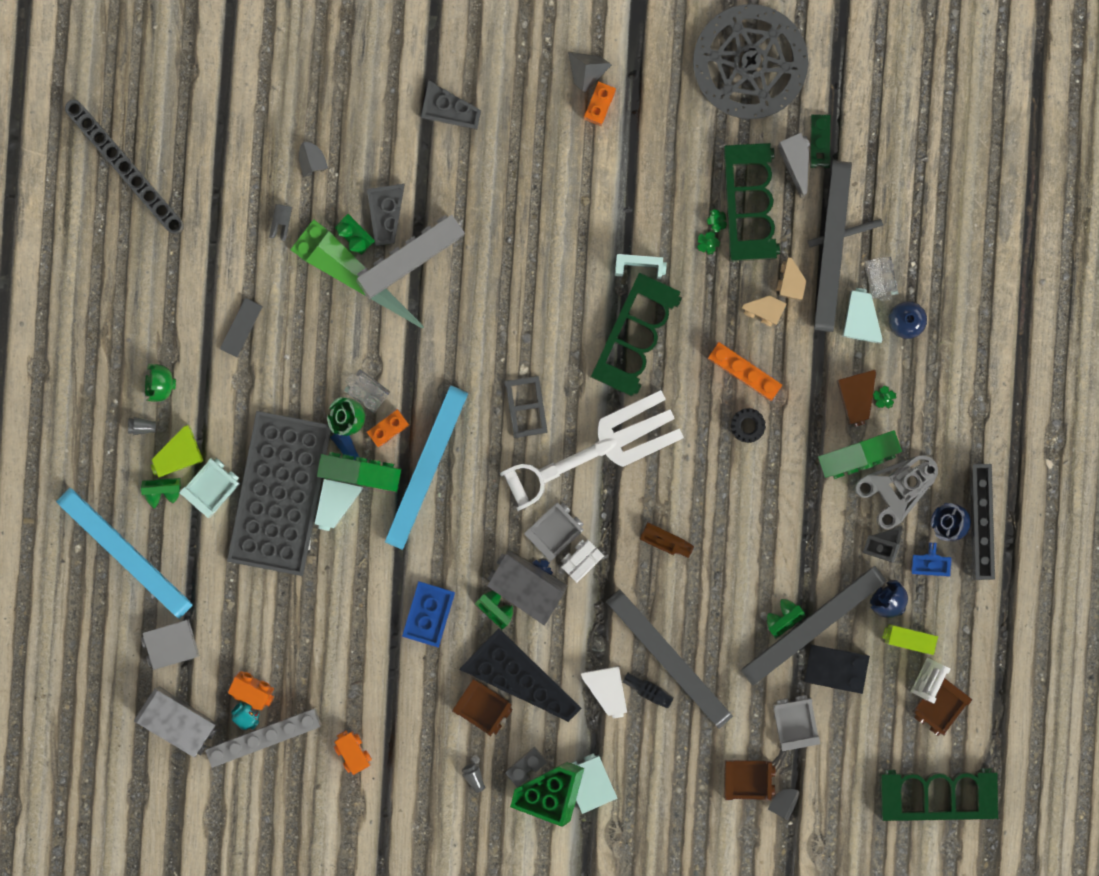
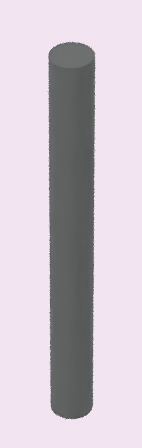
(849, 231)

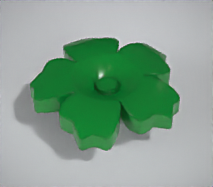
(717, 219)
(708, 243)
(884, 397)

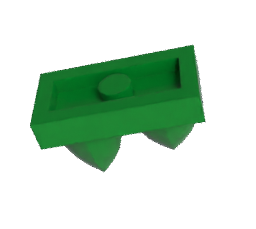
(357, 237)
(154, 488)
(488, 605)
(792, 615)

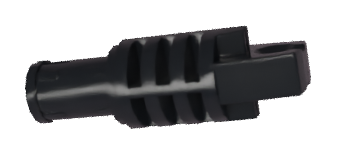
(649, 690)

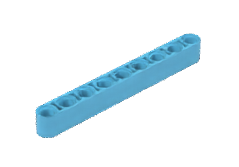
(426, 467)
(124, 553)

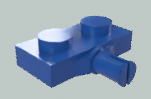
(931, 563)

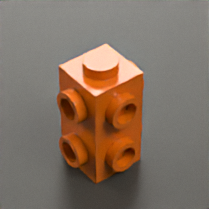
(251, 691)
(349, 747)

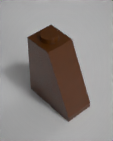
(857, 396)

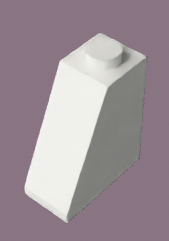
(607, 689)

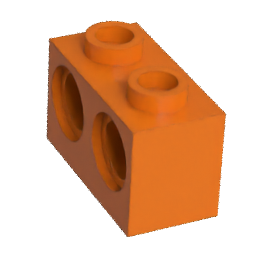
(599, 104)
(388, 428)

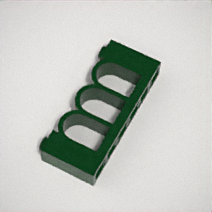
(744, 155)
(656, 292)
(986, 797)

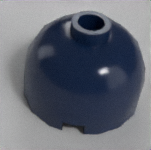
(899, 323)
(950, 522)
(890, 601)

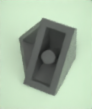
(587, 69)
(884, 544)

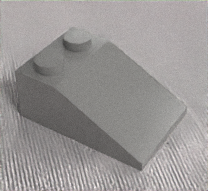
(796, 158)

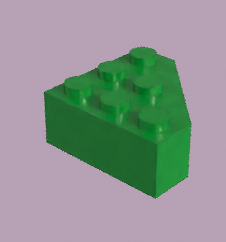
(860, 455)
(359, 471)
(550, 794)

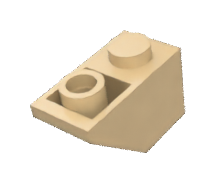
(793, 281)
(766, 308)

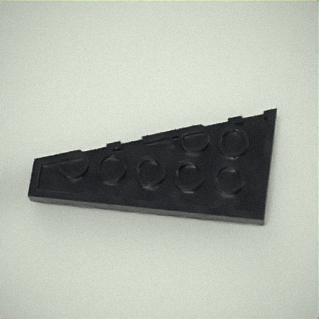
(513, 671)

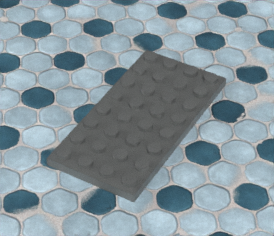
(279, 493)

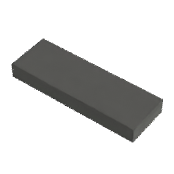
(241, 327)

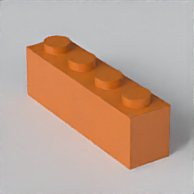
(744, 371)

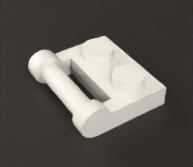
(930, 680)

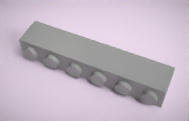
(410, 256)
(263, 737)

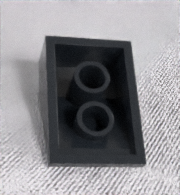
(837, 669)

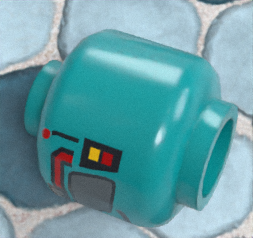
(245, 716)

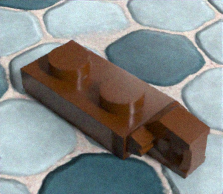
(666, 541)

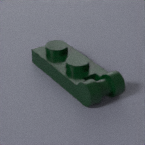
(820, 140)

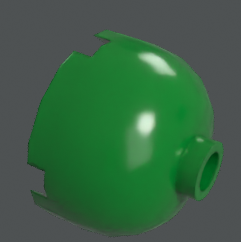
(159, 383)
(346, 416)

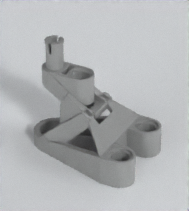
(897, 508)

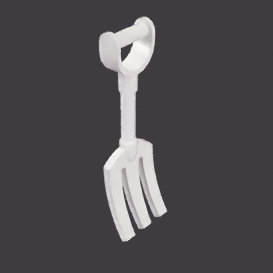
(609, 444)

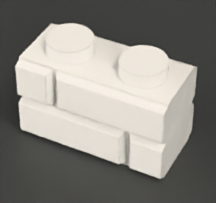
(582, 560)

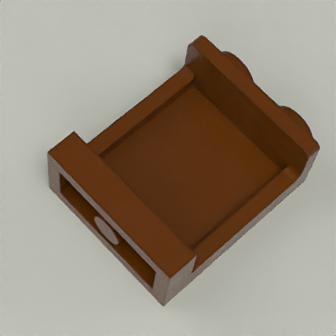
(483, 707)
(944, 711)
(749, 779)

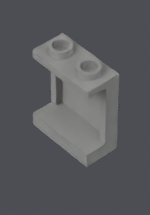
(554, 531)
(170, 644)
(796, 723)

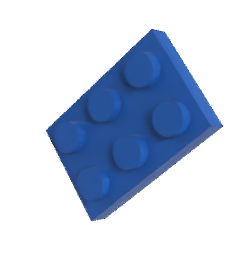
(428, 614)

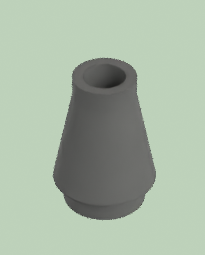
(140, 426)
(473, 777)

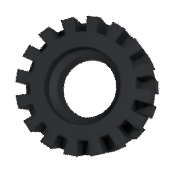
(736, 425)

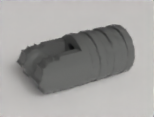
(282, 217)

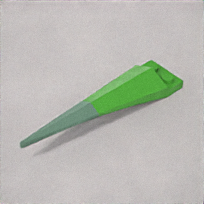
(326, 253)

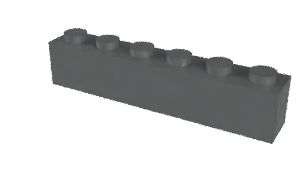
(982, 522)

